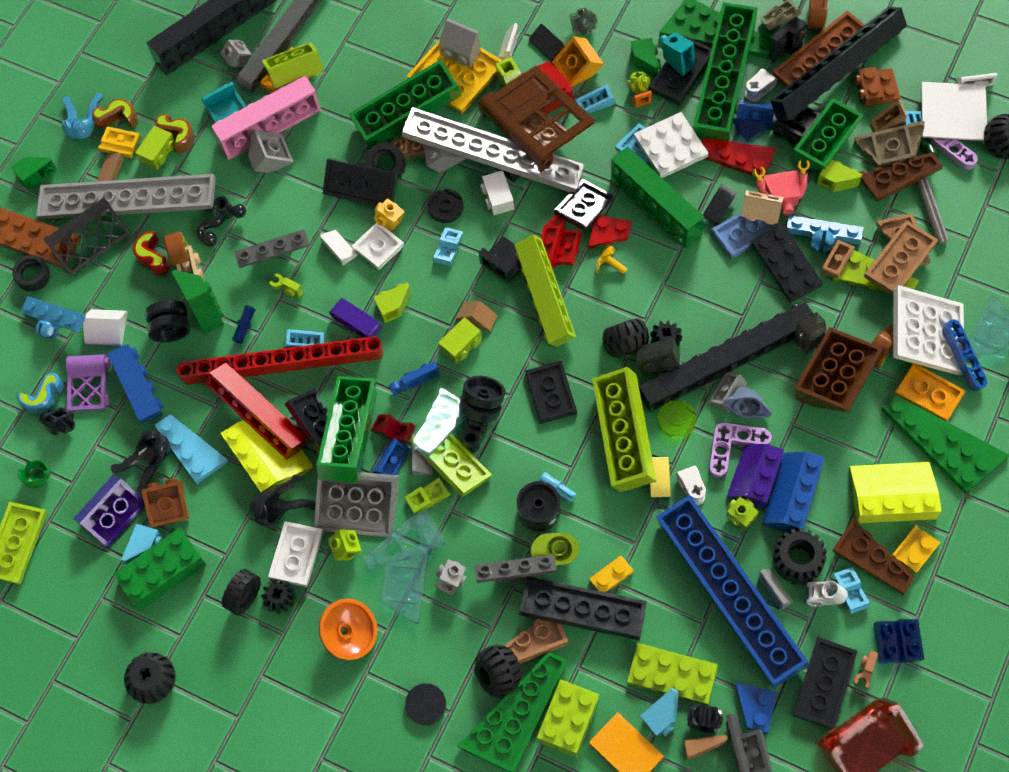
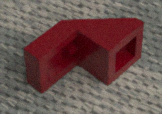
(391, 428)

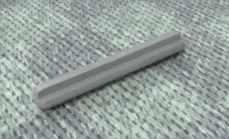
(932, 211)

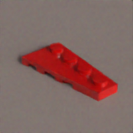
(738, 155)

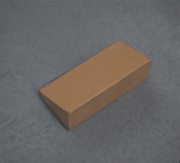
(111, 167)
(837, 259)

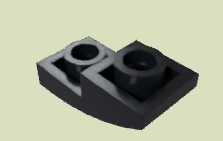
(719, 204)

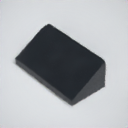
(546, 42)

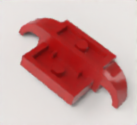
(560, 243)

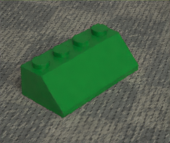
(826, 135)
(200, 300)

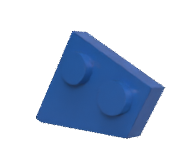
(756, 706)

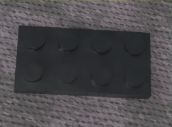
(672, 84)
(358, 182)
(786, 263)
(825, 683)

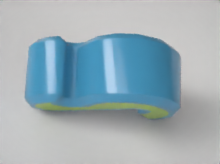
(45, 396)

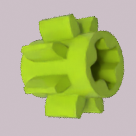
(638, 82)

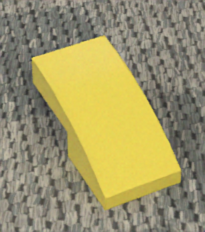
(662, 486)

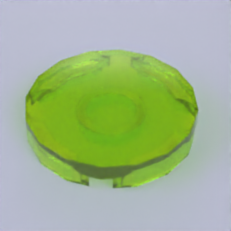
(677, 419)

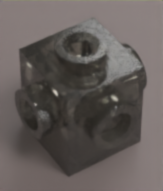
(578, 18)

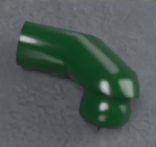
(929, 147)

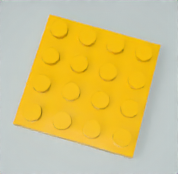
(470, 80)

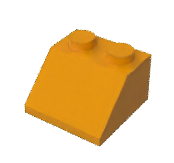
(578, 61)

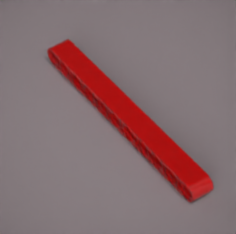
(289, 356)

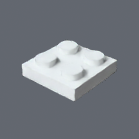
(378, 246)

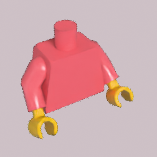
(787, 185)

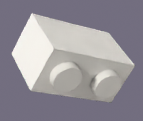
(497, 192)

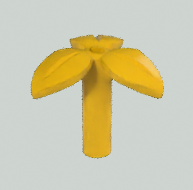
(606, 257)

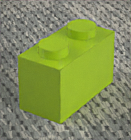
(155, 148)
(460, 340)

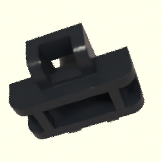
(58, 420)

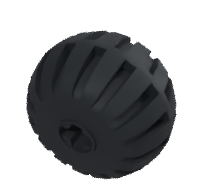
(998, 136)
(625, 337)
(498, 670)
(153, 687)

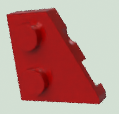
(609, 230)

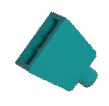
(678, 52)

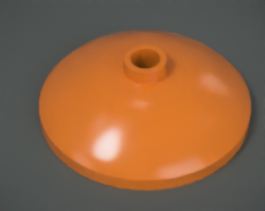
(358, 625)

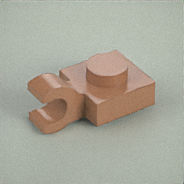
(867, 664)

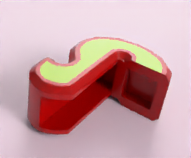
(147, 257)

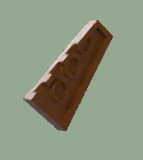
(894, 178)
(868, 555)

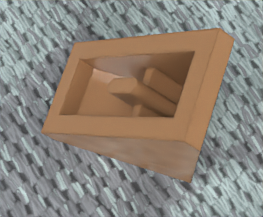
(891, 117)
(478, 315)

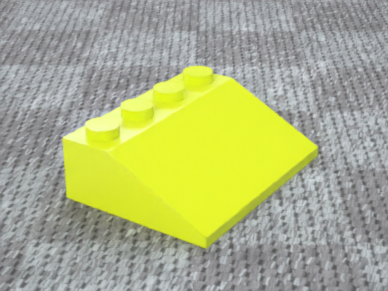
(261, 460)
(894, 492)

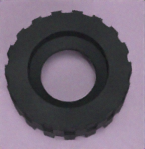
(386, 149)
(241, 592)

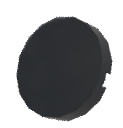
(445, 206)
(425, 704)

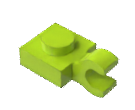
(290, 287)

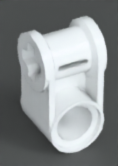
(759, 85)
(691, 482)
(822, 593)

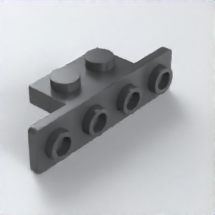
(271, 248)
(515, 569)
(748, 747)

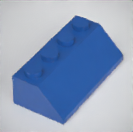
(793, 491)

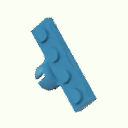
(823, 232)
(52, 317)

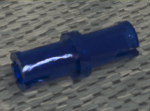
(243, 324)

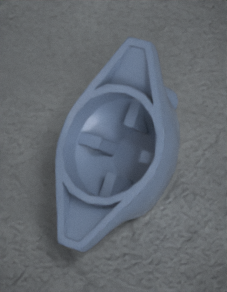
(747, 404)

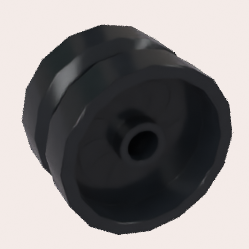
(167, 321)
(482, 399)
(538, 506)

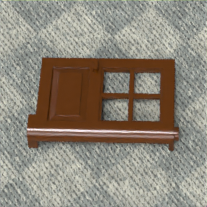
(522, 100)

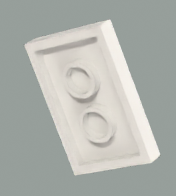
(296, 554)

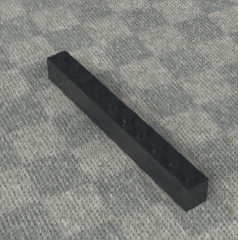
(838, 63)
(723, 358)

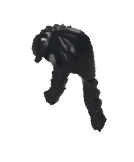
(151, 446)
(268, 507)

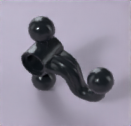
(224, 211)

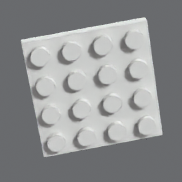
(919, 331)

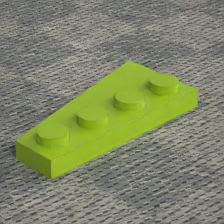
(857, 267)

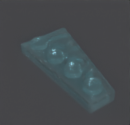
(439, 423)

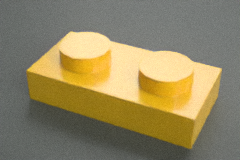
(611, 575)

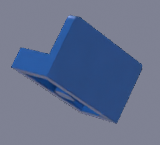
(755, 111)

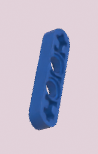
(961, 356)

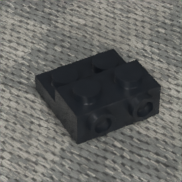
(787, 39)
(796, 128)

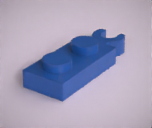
(414, 378)

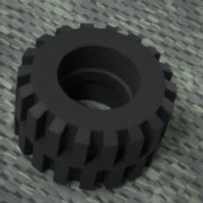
(803, 541)

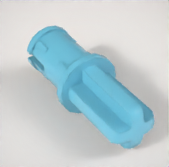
(562, 490)

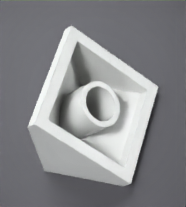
(104, 327)

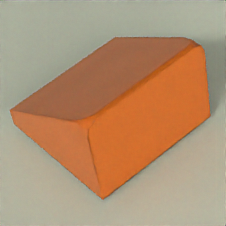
(642, 99)

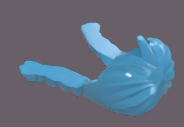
(78, 128)

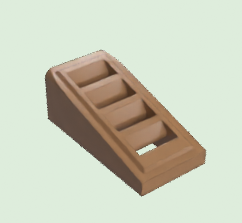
(697, 747)

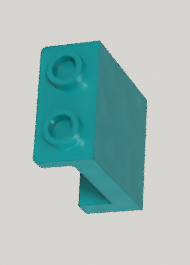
(223, 102)

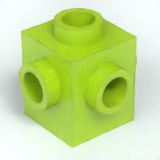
(742, 519)
(344, 544)

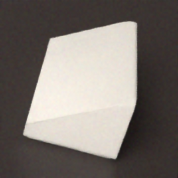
(509, 42)
(985, 79)
(338, 247)

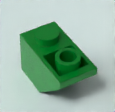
(644, 56)
(33, 170)

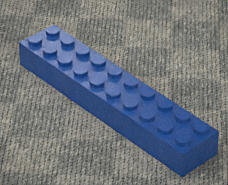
(732, 592)

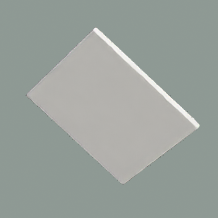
(954, 111)

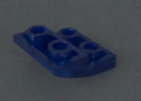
(898, 641)

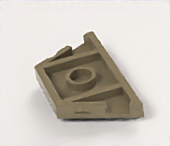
(780, 14)
(892, 144)

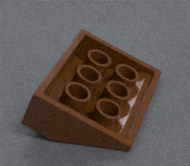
(837, 371)

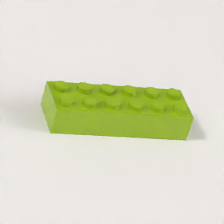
(624, 430)

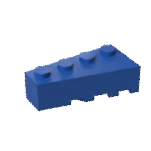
(135, 383)

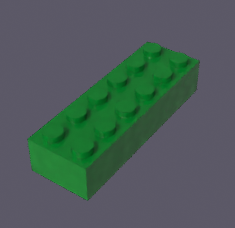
(389, 111)
(656, 197)
(347, 429)

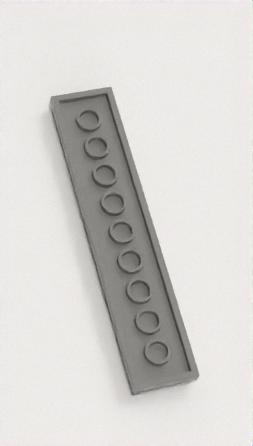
(488, 149)
(128, 196)

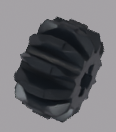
(666, 329)
(286, 596)
(704, 718)

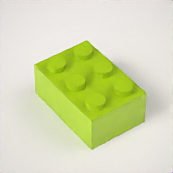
(292, 65)
(568, 718)

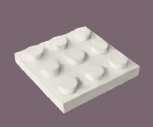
(670, 145)

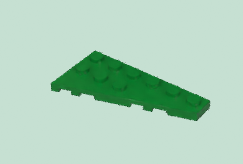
(700, 24)
(954, 451)
(512, 722)

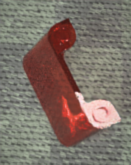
(871, 738)

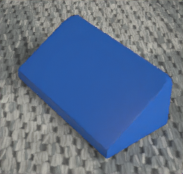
(391, 458)

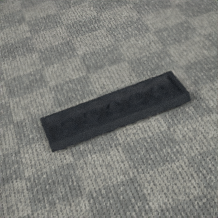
(583, 608)

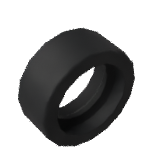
(24, 263)

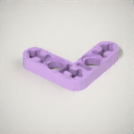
(945, 144)
(732, 438)

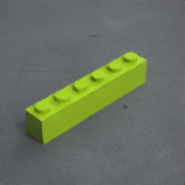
(545, 291)

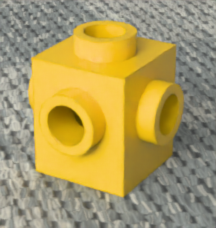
(388, 214)

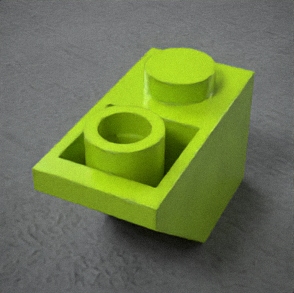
(507, 71)
(839, 177)
(393, 302)

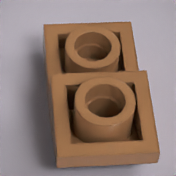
(409, 148)

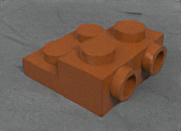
(877, 86)
(165, 502)

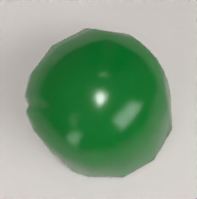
(34, 474)

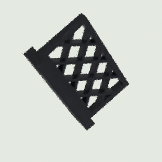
(77, 223)

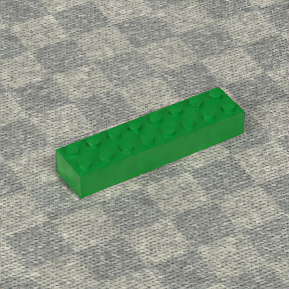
(725, 71)

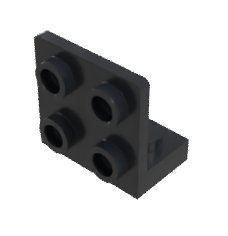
(501, 259)

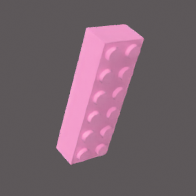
(270, 114)

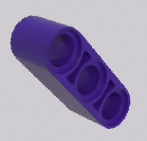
(355, 319)

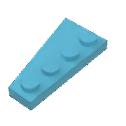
(190, 449)

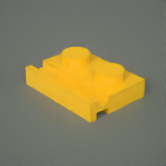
(119, 140)
(915, 549)

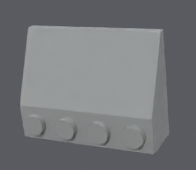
(360, 506)

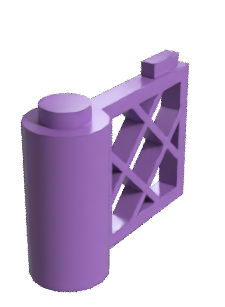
(87, 367)

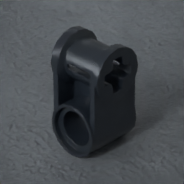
(475, 431)

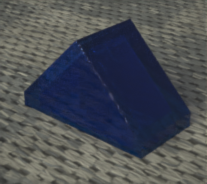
(751, 129)

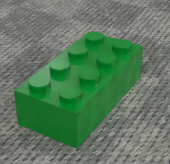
(159, 569)

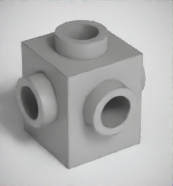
(235, 53)
(450, 576)

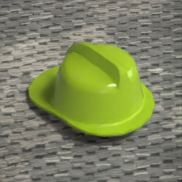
(559, 544)

